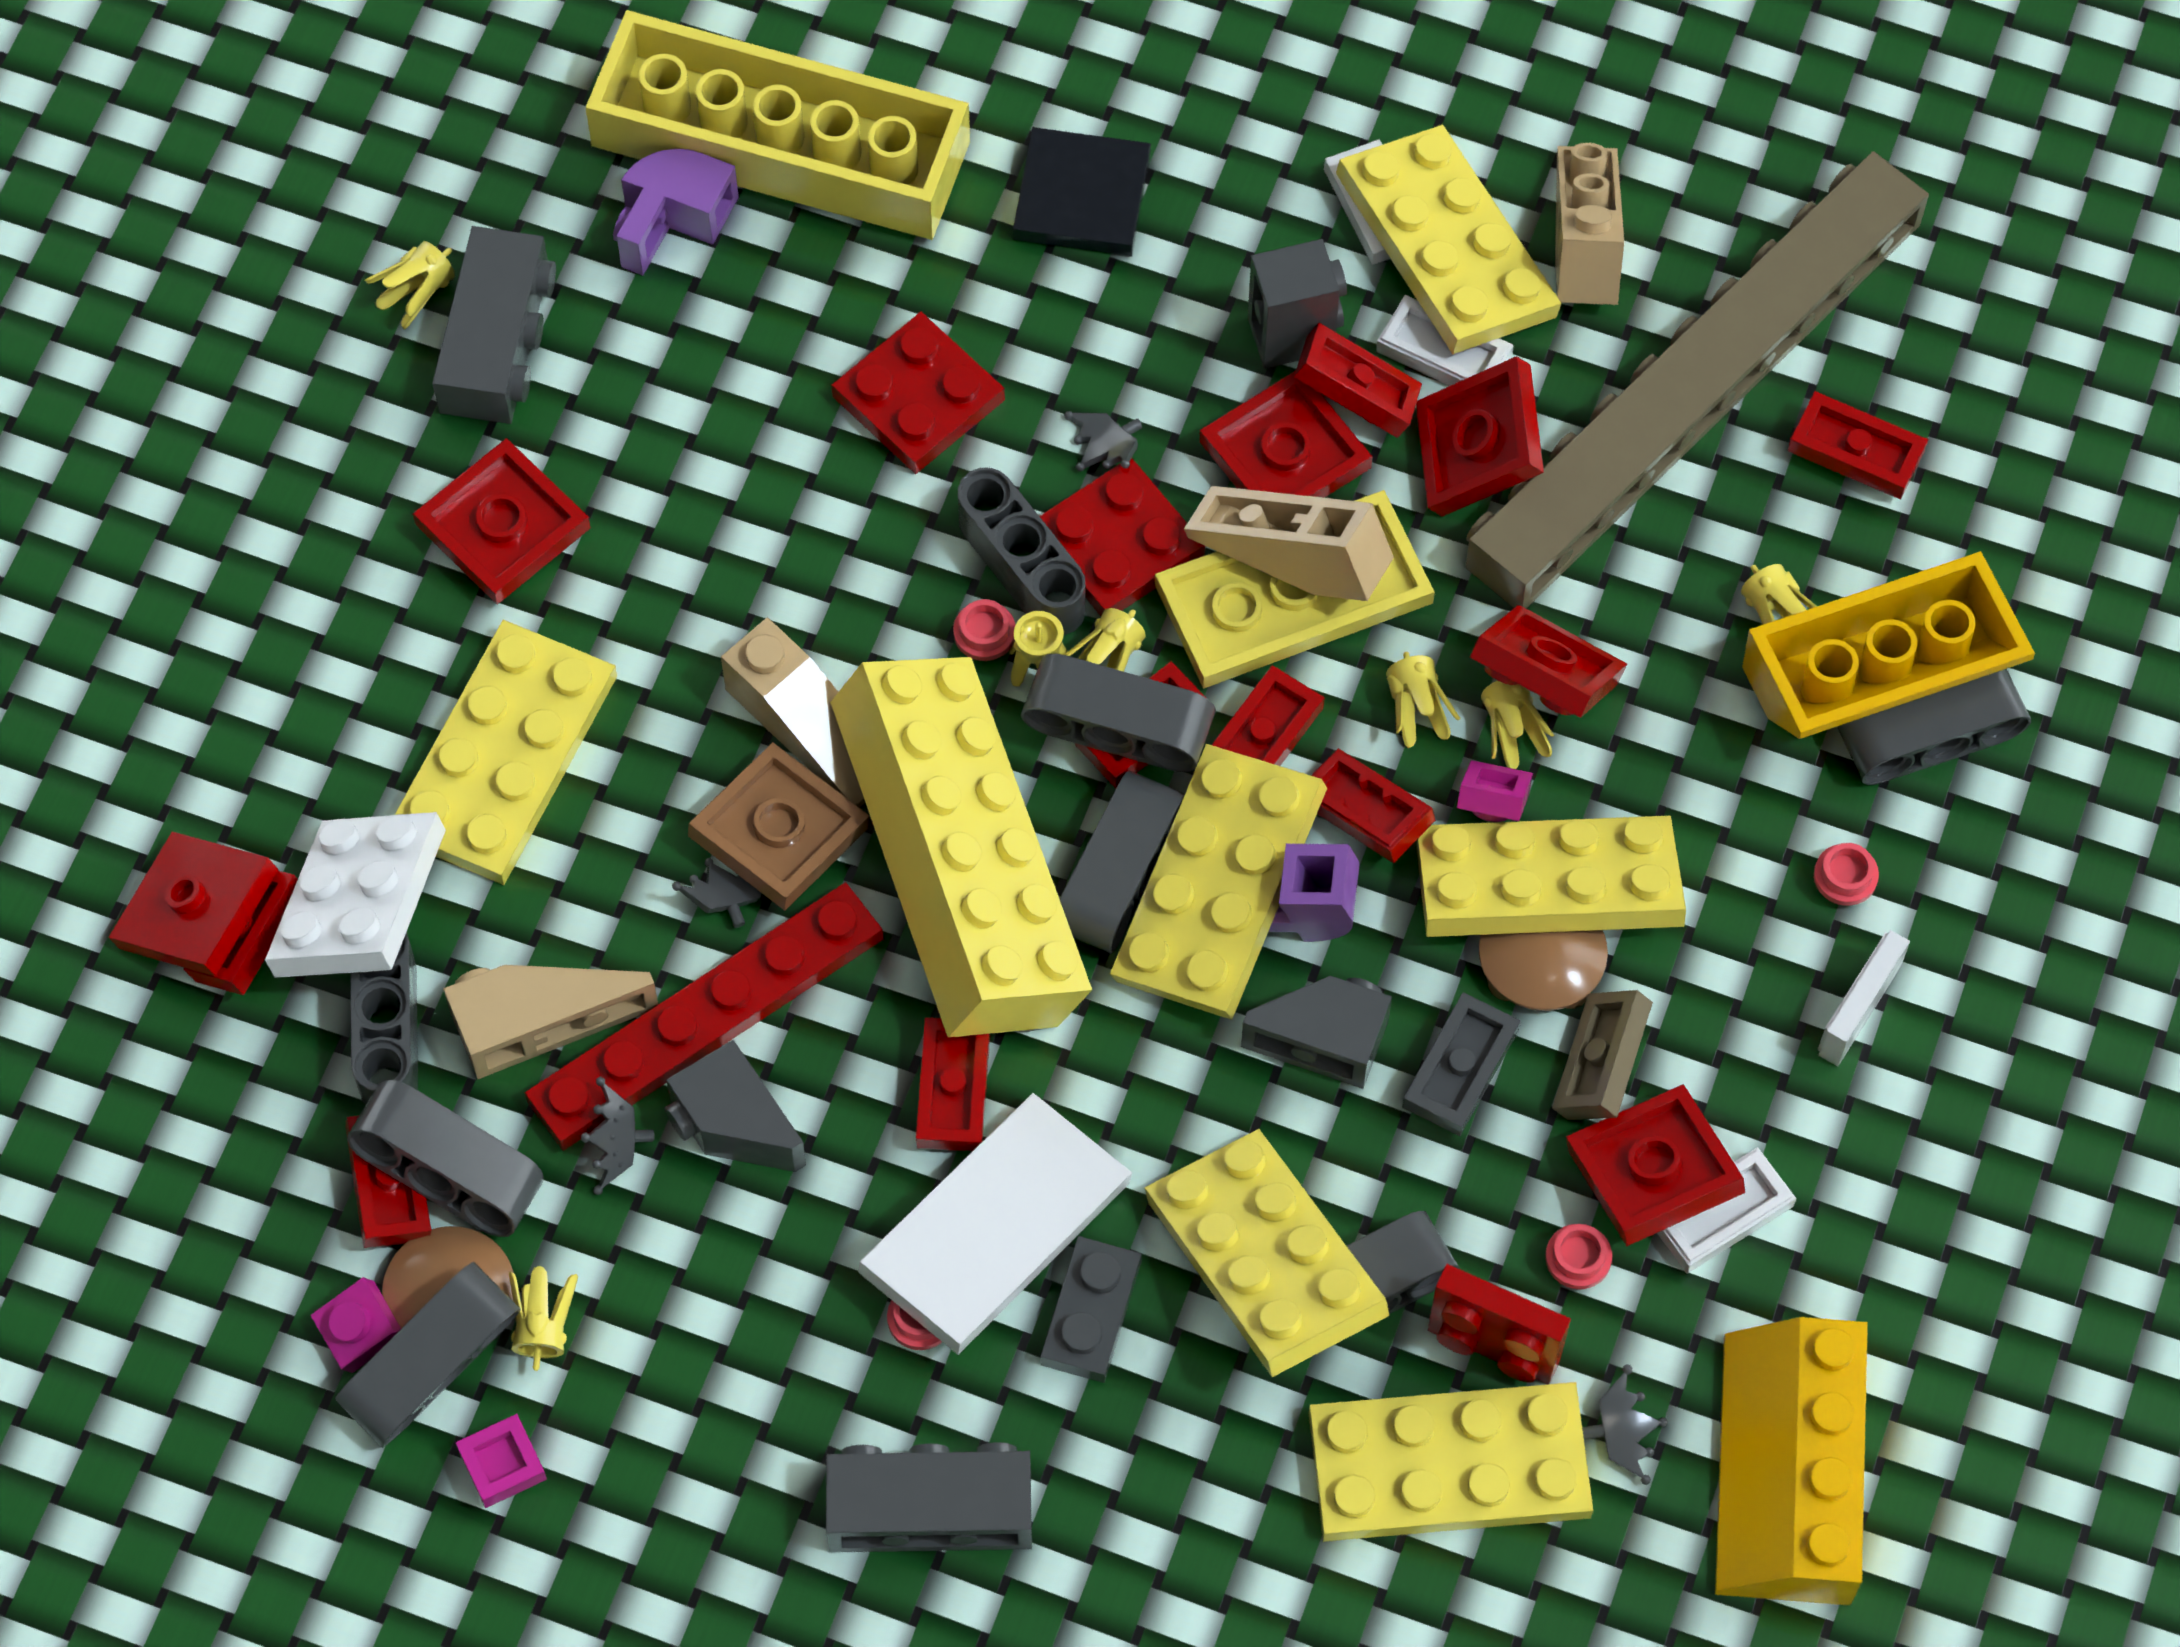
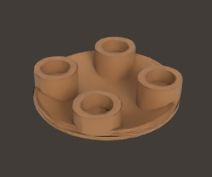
(1544, 968)
(432, 1261)

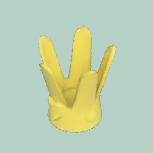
(419, 268)
(1774, 589)
(1115, 635)
(1035, 636)
(1413, 682)
(1510, 711)
(534, 1332)

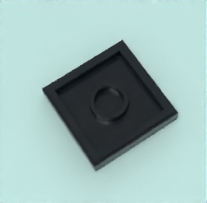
(1082, 191)

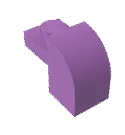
(674, 192)
(1317, 891)

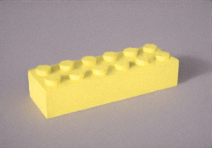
(782, 123)
(960, 846)

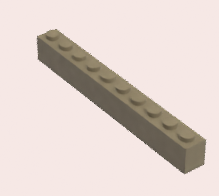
(1694, 381)

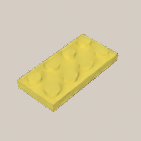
(1448, 239)
(1247, 619)
(507, 747)
(1550, 876)
(1217, 881)
(1266, 1252)
(1450, 1461)

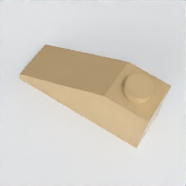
(1300, 539)
(792, 702)
(531, 1010)

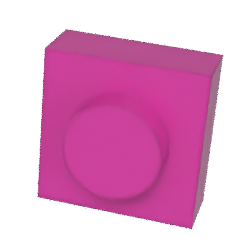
(1494, 791)
(356, 1324)
(501, 1460)

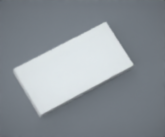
(994, 1223)

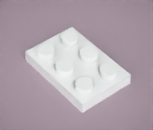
(356, 895)

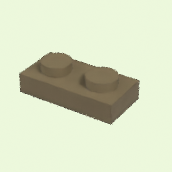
(1602, 1055)

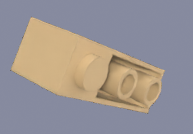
(1588, 225)

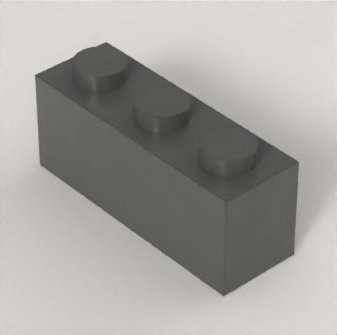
(493, 325)
(928, 1499)

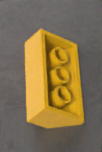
(1884, 647)
(1792, 1461)

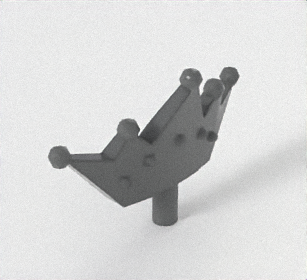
(1104, 439)
(720, 892)
(615, 1136)
(1624, 1426)

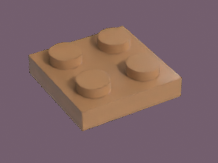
(778, 826)

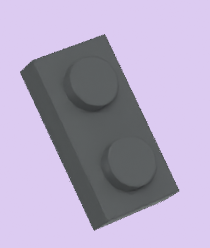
(1461, 1064)
(1091, 1309)

